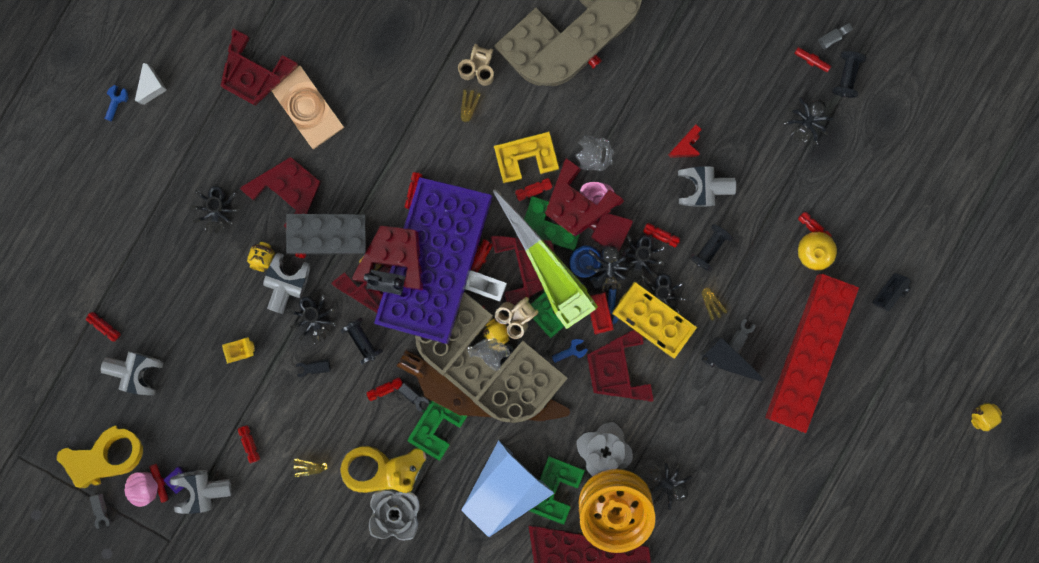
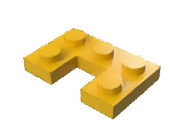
(511, 152)

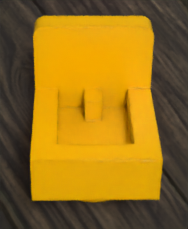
(238, 350)

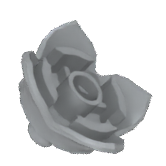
(610, 436)
(384, 525)

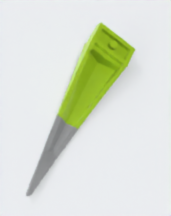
(563, 289)

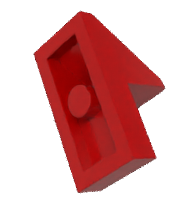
(683, 148)

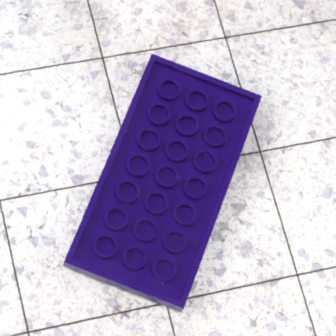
(449, 232)

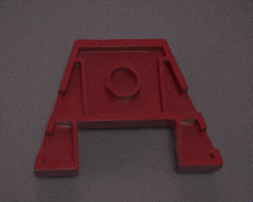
(249, 79)
(288, 181)
(573, 209)
(393, 248)
(529, 276)
(367, 297)
(610, 371)

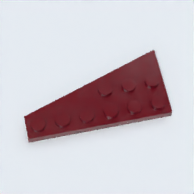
(569, 547)

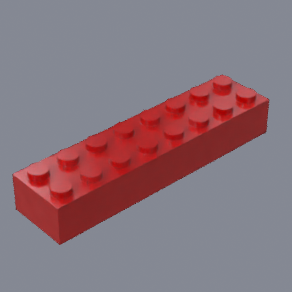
(812, 352)

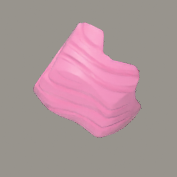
(595, 191)
(141, 488)

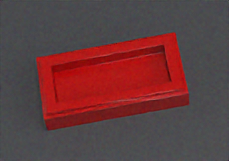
(601, 316)

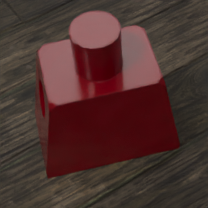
(610, 230)

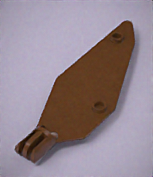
(445, 393)

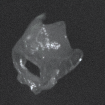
(591, 155)
(490, 352)

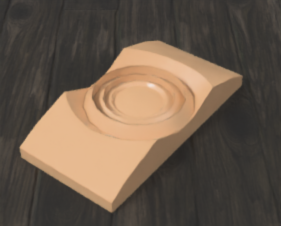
(307, 108)

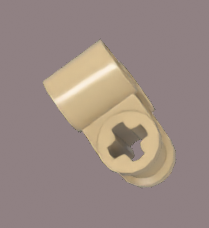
(479, 63)
(518, 315)

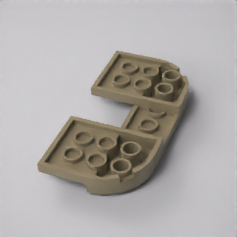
(553, 57)
(509, 394)

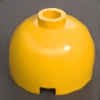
(817, 250)

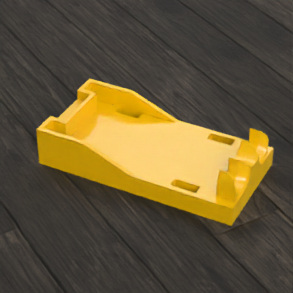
(654, 320)

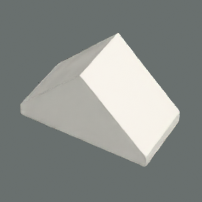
(149, 85)
(485, 285)

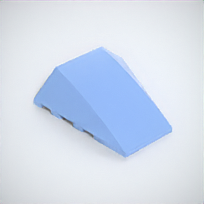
(503, 492)

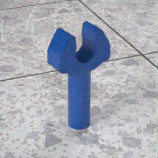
(115, 101)
(611, 304)
(570, 351)

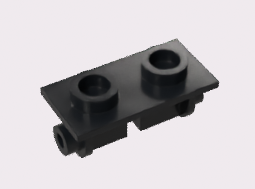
(385, 282)

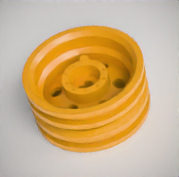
(616, 511)

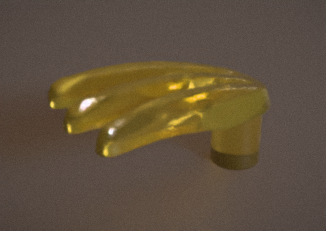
(466, 112)
(708, 298)
(314, 468)

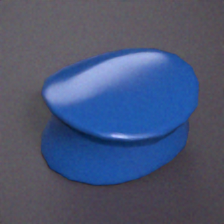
(581, 258)

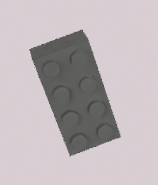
(325, 234)

